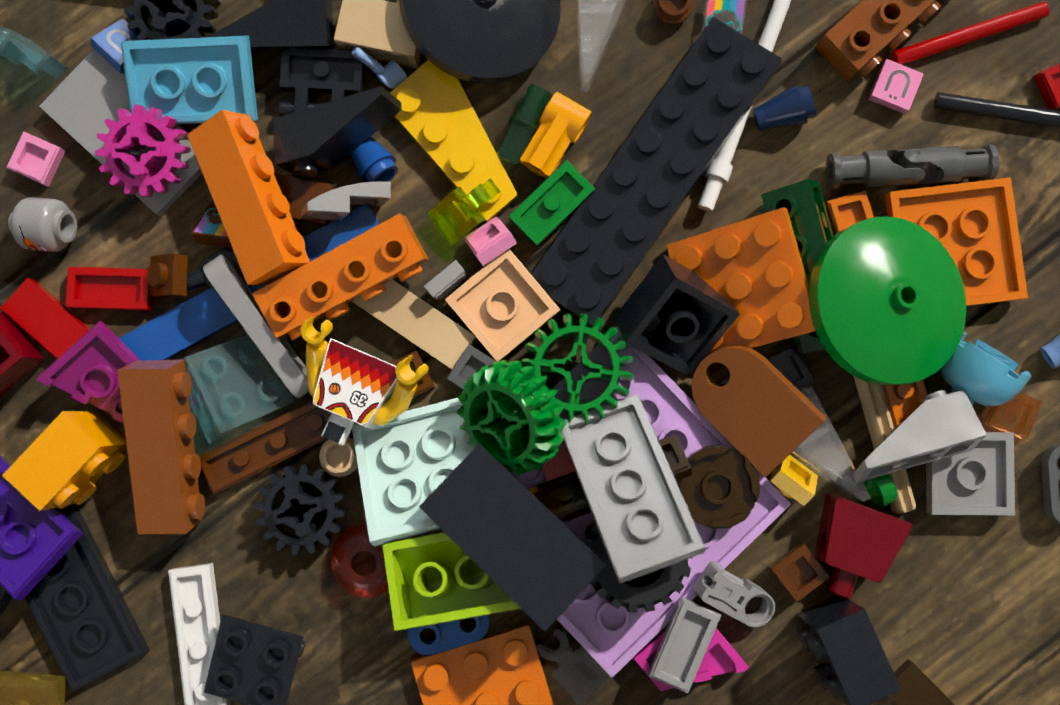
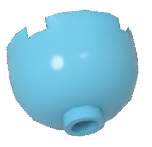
(983, 373)

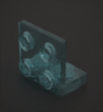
(233, 387)

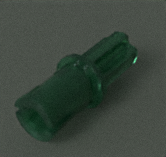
(524, 124)

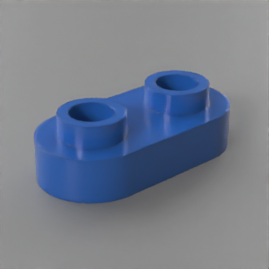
(448, 636)

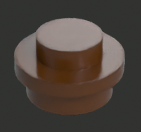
(672, 11)

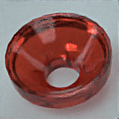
(346, 546)

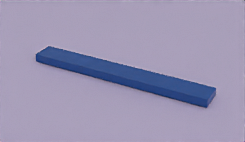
(209, 314)

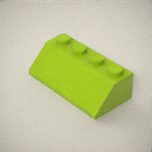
(438, 583)

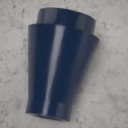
(786, 109)

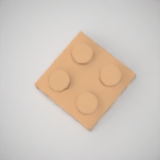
(502, 305)

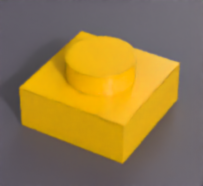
(795, 480)

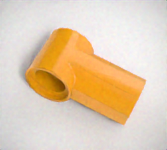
(560, 126)

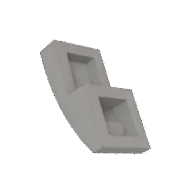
(336, 202)

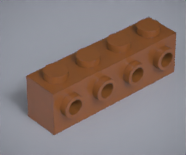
(867, 30)
(161, 446)

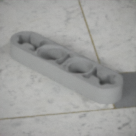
(246, 310)

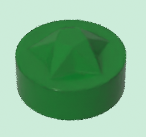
(881, 490)

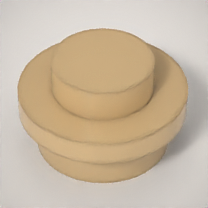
(338, 459)

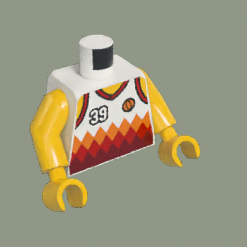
(355, 384)

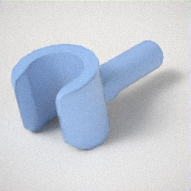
(389, 75)

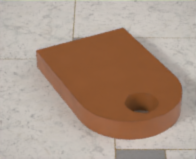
(756, 408)

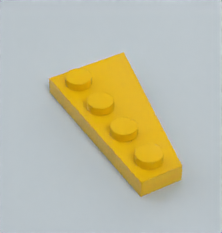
(450, 133)

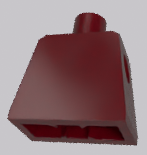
(857, 542)

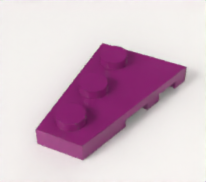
(91, 369)

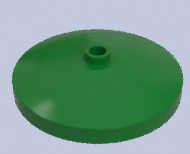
(887, 301)

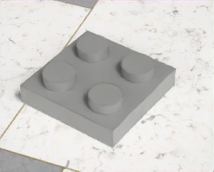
(974, 480)

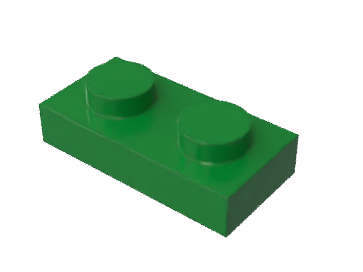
(551, 203)

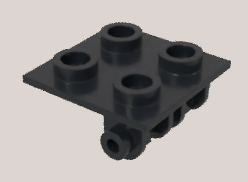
(253, 663)

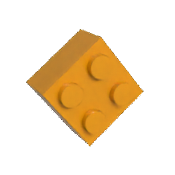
(67, 460)

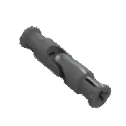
(906, 166)

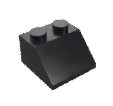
(675, 316)

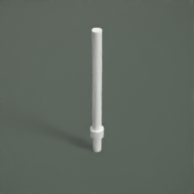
(721, 168)

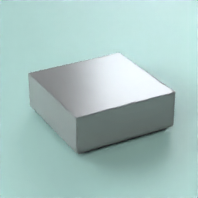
(446, 281)

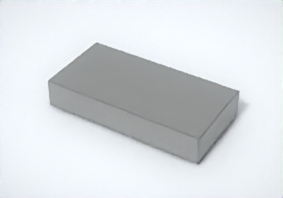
(684, 644)

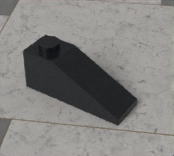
(285, 24)
(329, 132)

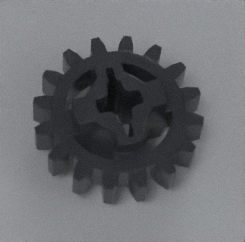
(173, 25)
(304, 524)

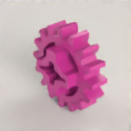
(138, 136)

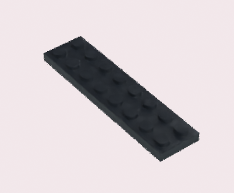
(655, 170)

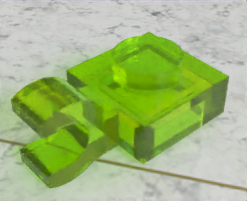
(459, 211)

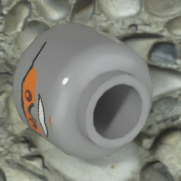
(42, 224)

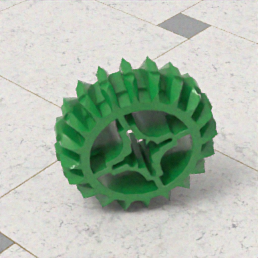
(581, 335)
(512, 415)

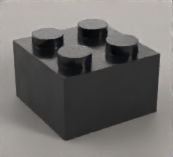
(847, 652)

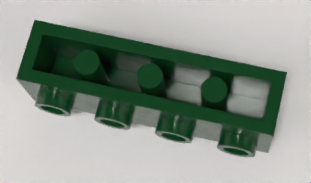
(811, 231)

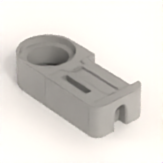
(732, 594)

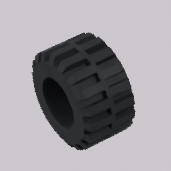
(637, 592)

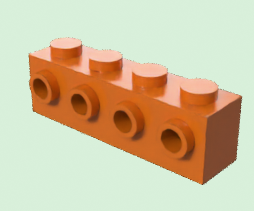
(248, 197)
(342, 276)

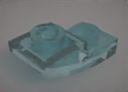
(21, 49)

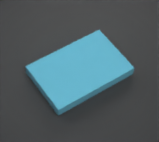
(191, 76)

